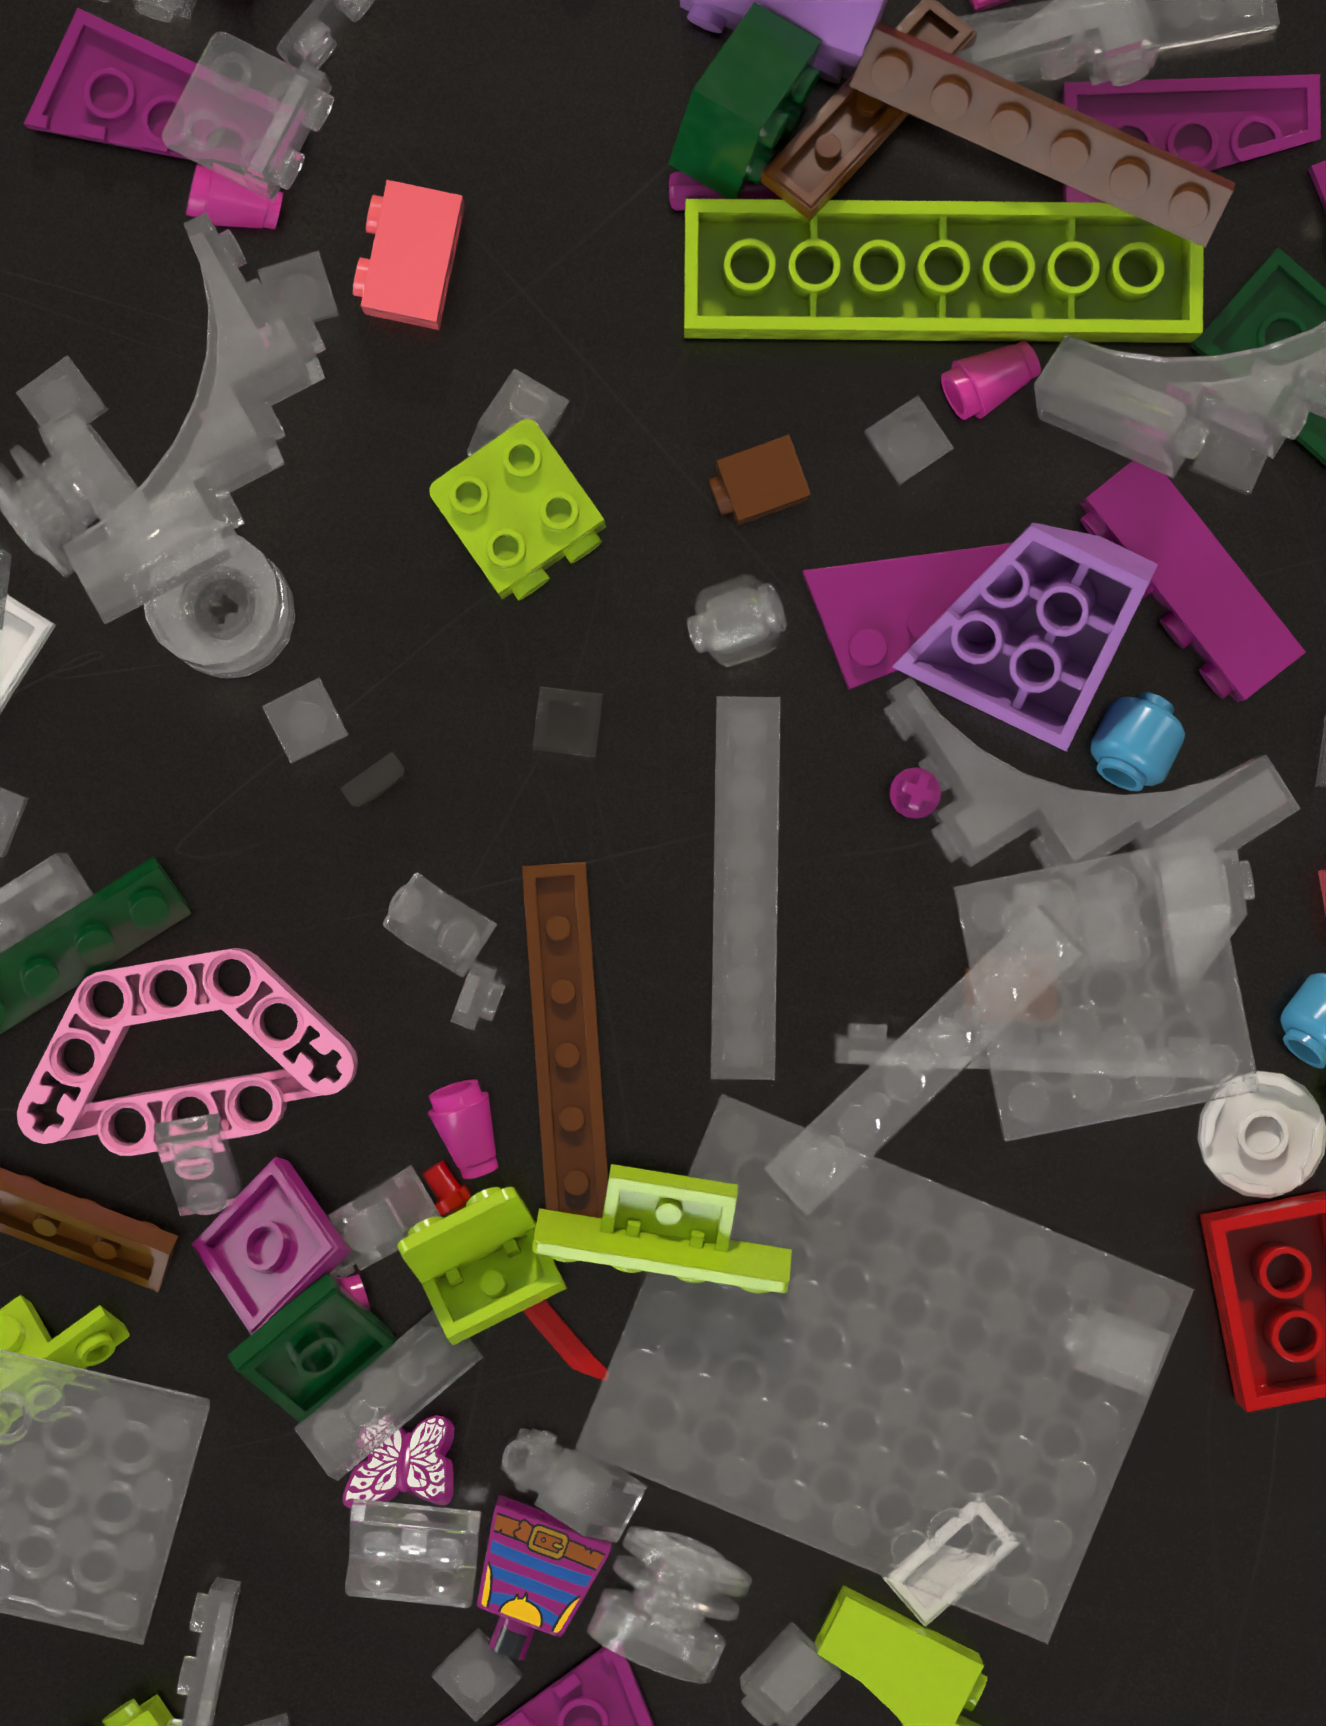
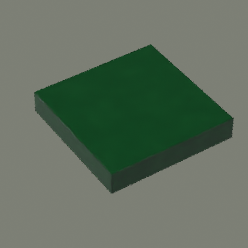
(312, 1347)

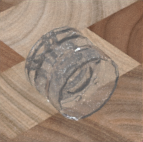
(66, 490)
(249, 638)
(664, 1616)

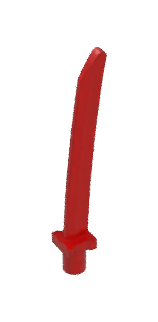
(576, 1354)

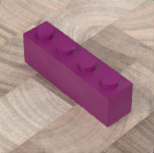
(1195, 581)

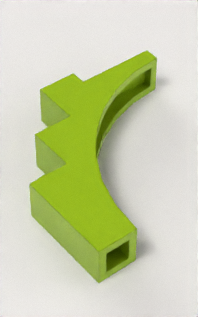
(902, 1662)

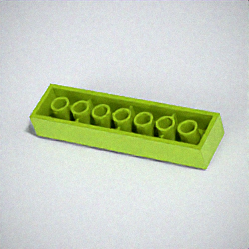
(937, 272)

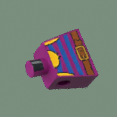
(534, 1574)

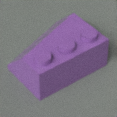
(840, 24)
(1035, 631)

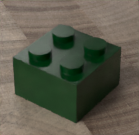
(747, 103)

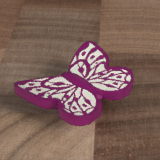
(407, 1464)

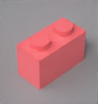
(410, 254)

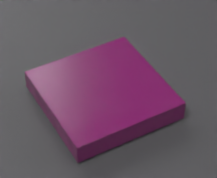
(270, 1244)

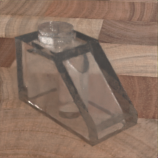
(1199, 909)

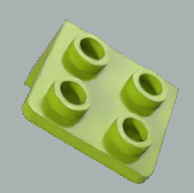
(518, 509)
(480, 1263)

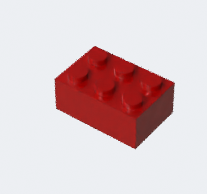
(1271, 1297)

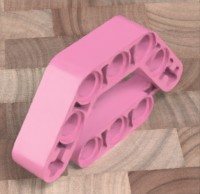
(141, 1006)

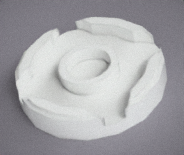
(1263, 1138)

